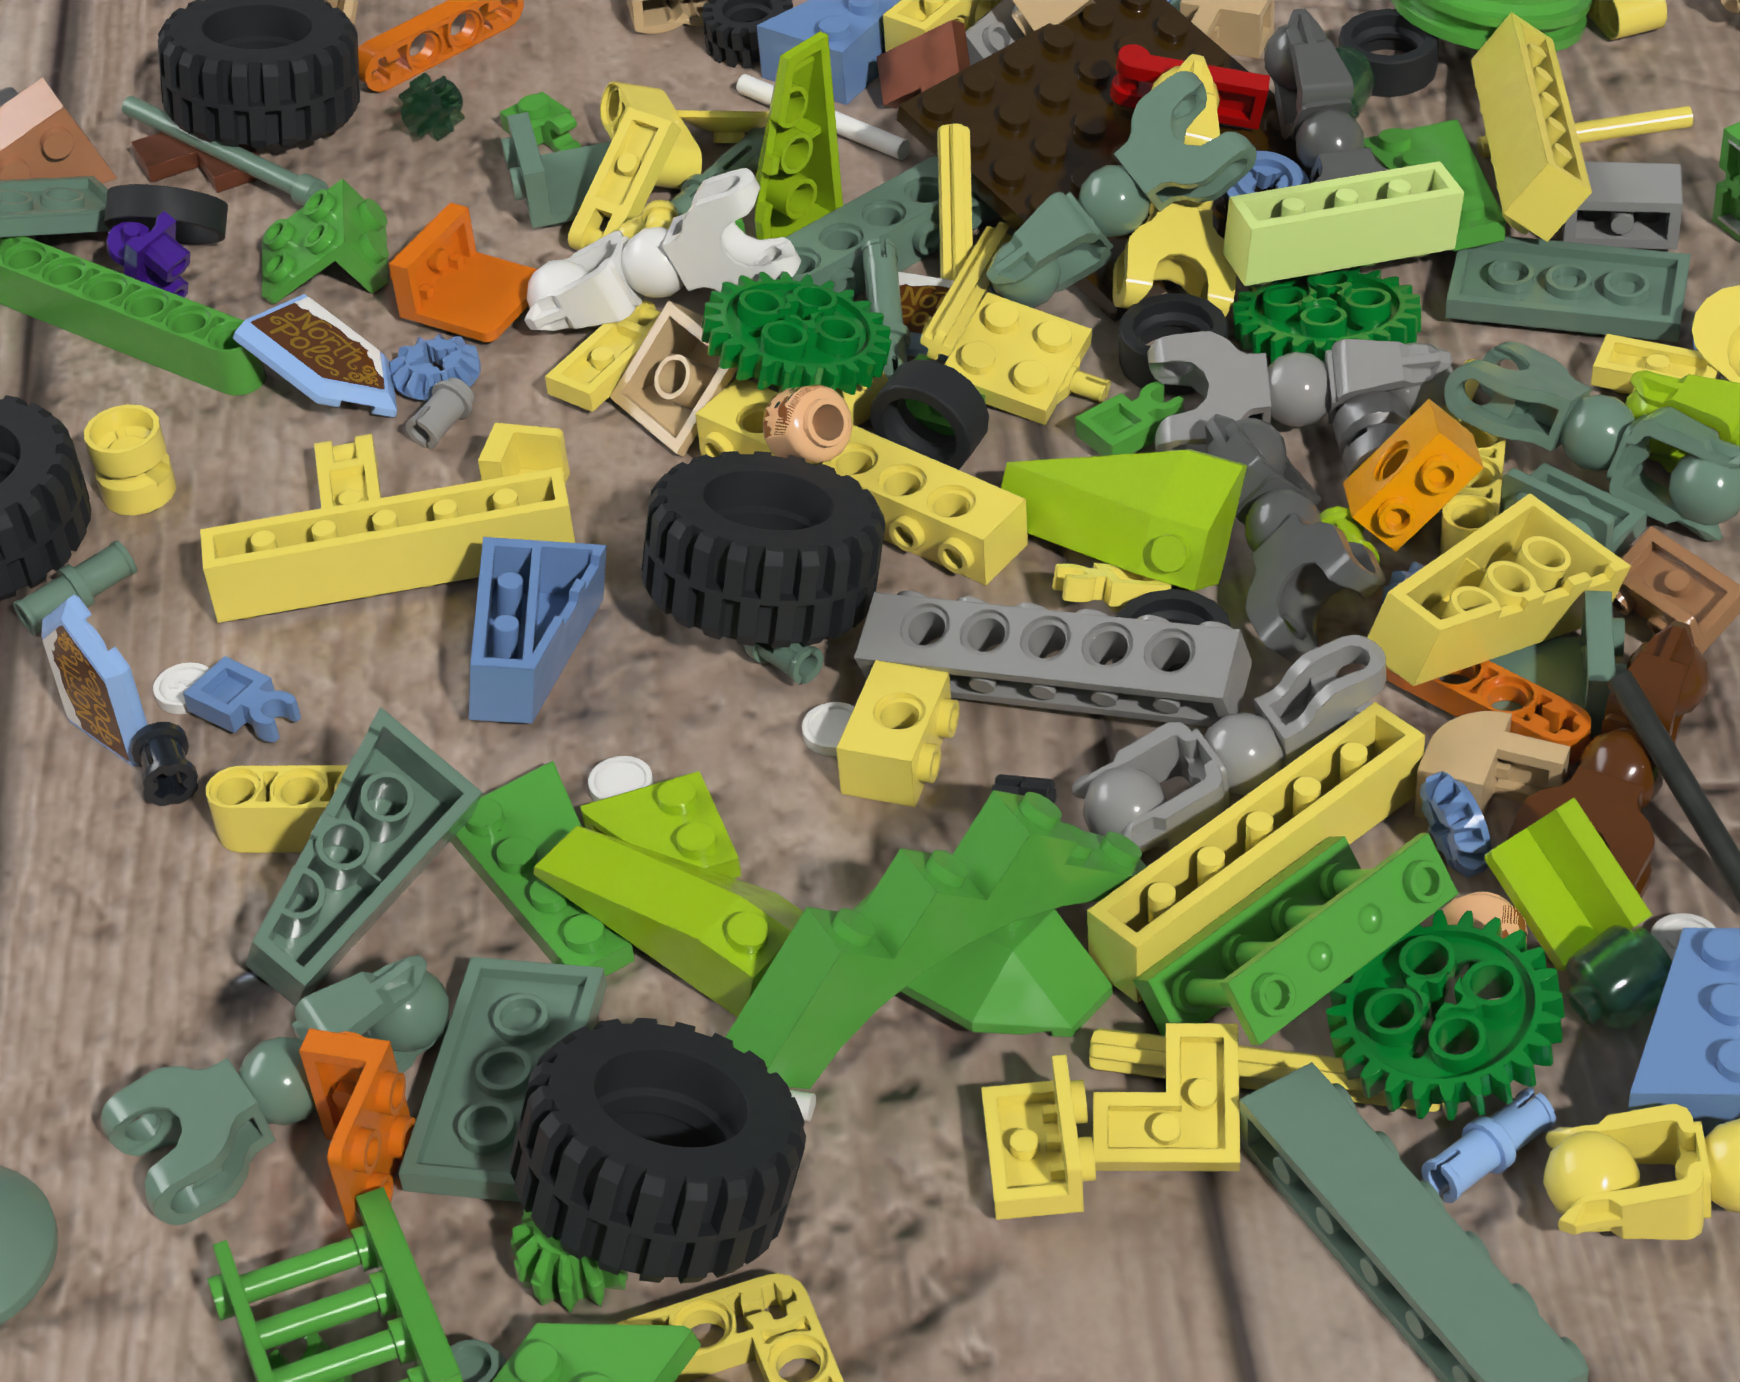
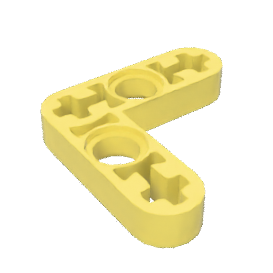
(767, 1340)

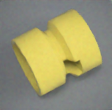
(130, 459)

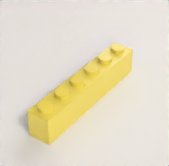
(1529, 129)
(376, 544)
(1327, 792)

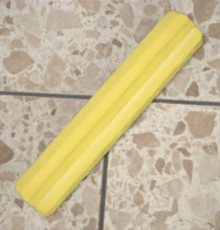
(954, 198)

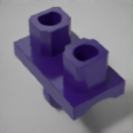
(151, 254)

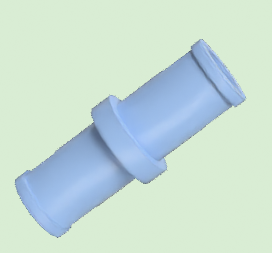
(1489, 1144)

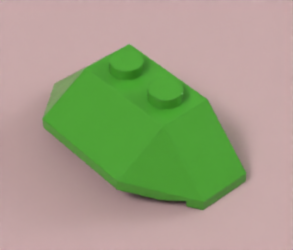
(1016, 980)

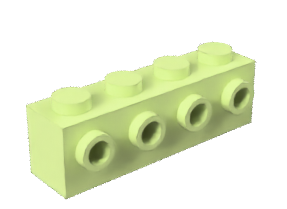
(1342, 223)

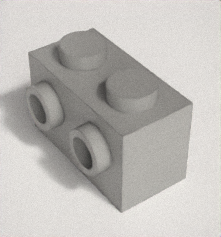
(1629, 206)

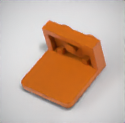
(453, 286)
(359, 1110)

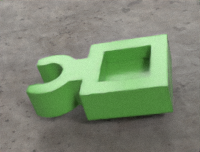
(1124, 424)

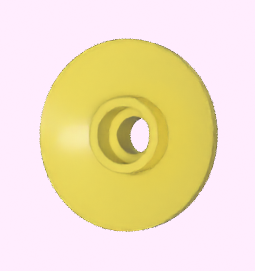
(725, 125)

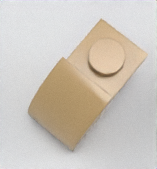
(1234, 25)
(1492, 759)

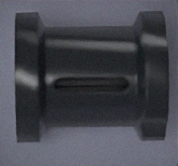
(169, 752)

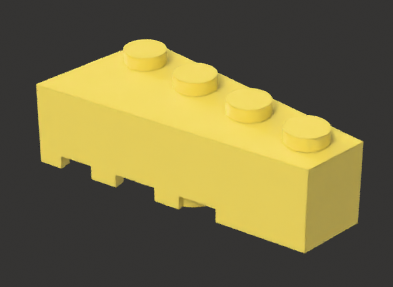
(1494, 593)

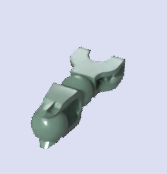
(1070, 235)
(1600, 434)
(224, 1115)

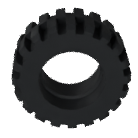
(259, 70)
(40, 496)
(762, 548)
(657, 1150)

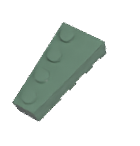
(366, 849)

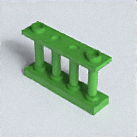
(1297, 937)
(392, 1290)

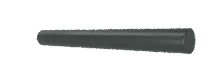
(1678, 777)

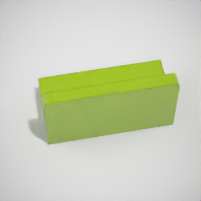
(1565, 882)

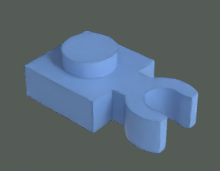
(238, 694)

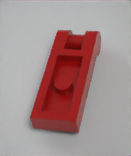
(1240, 92)

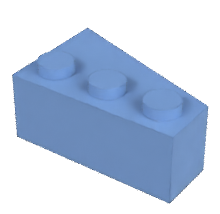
(854, 37)
(1696, 1032)

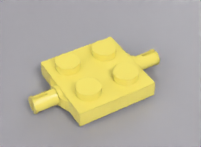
(1024, 358)

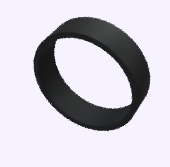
(197, 215)

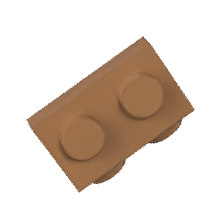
(1676, 585)

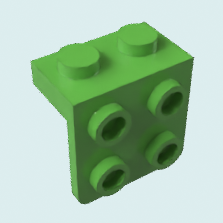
(329, 228)

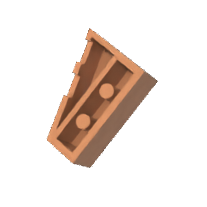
(45, 140)

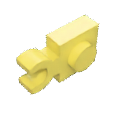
(1103, 583)

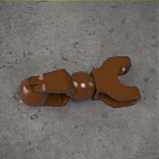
(1615, 768)

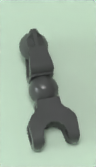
(1316, 100)
(1294, 551)

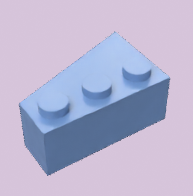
(528, 621)

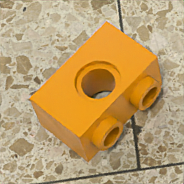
(1412, 475)

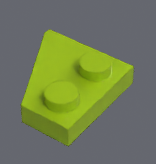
(669, 819)

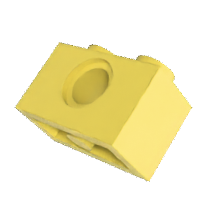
(896, 733)

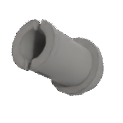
(450, 401)

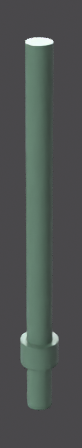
(298, 186)

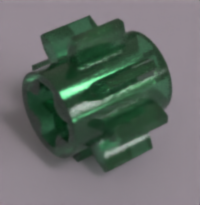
(431, 106)

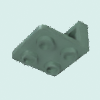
(548, 182)
(1575, 665)

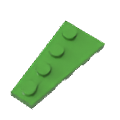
(1445, 142)
(506, 841)

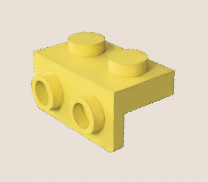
(1036, 1147)

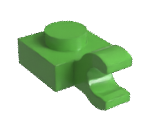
(548, 119)

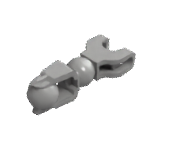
(1294, 387)
(1234, 753)

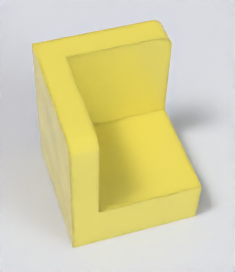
(522, 449)

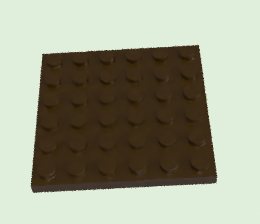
(1048, 119)

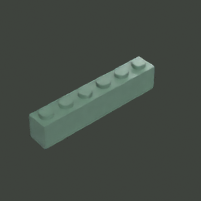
(1399, 1237)

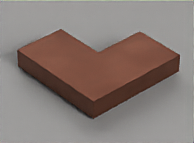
(922, 62)
(165, 156)

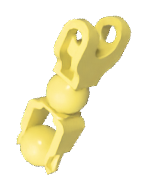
(1181, 238)
(1597, 1179)

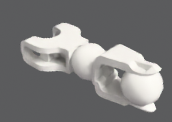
(697, 251)

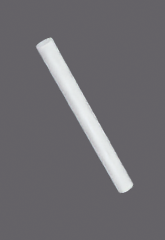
(846, 125)

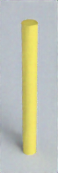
(1621, 126)

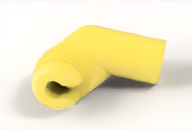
(655, 214)

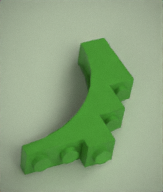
(924, 909)

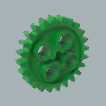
(1321, 309)
(795, 333)
(1469, 968)

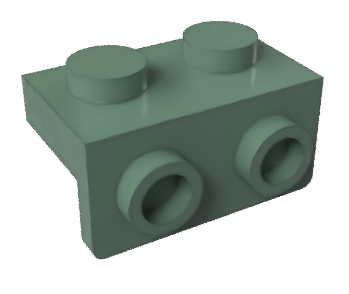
(1592, 510)

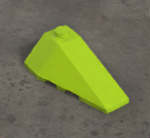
(799, 144)
(1137, 511)
(686, 917)

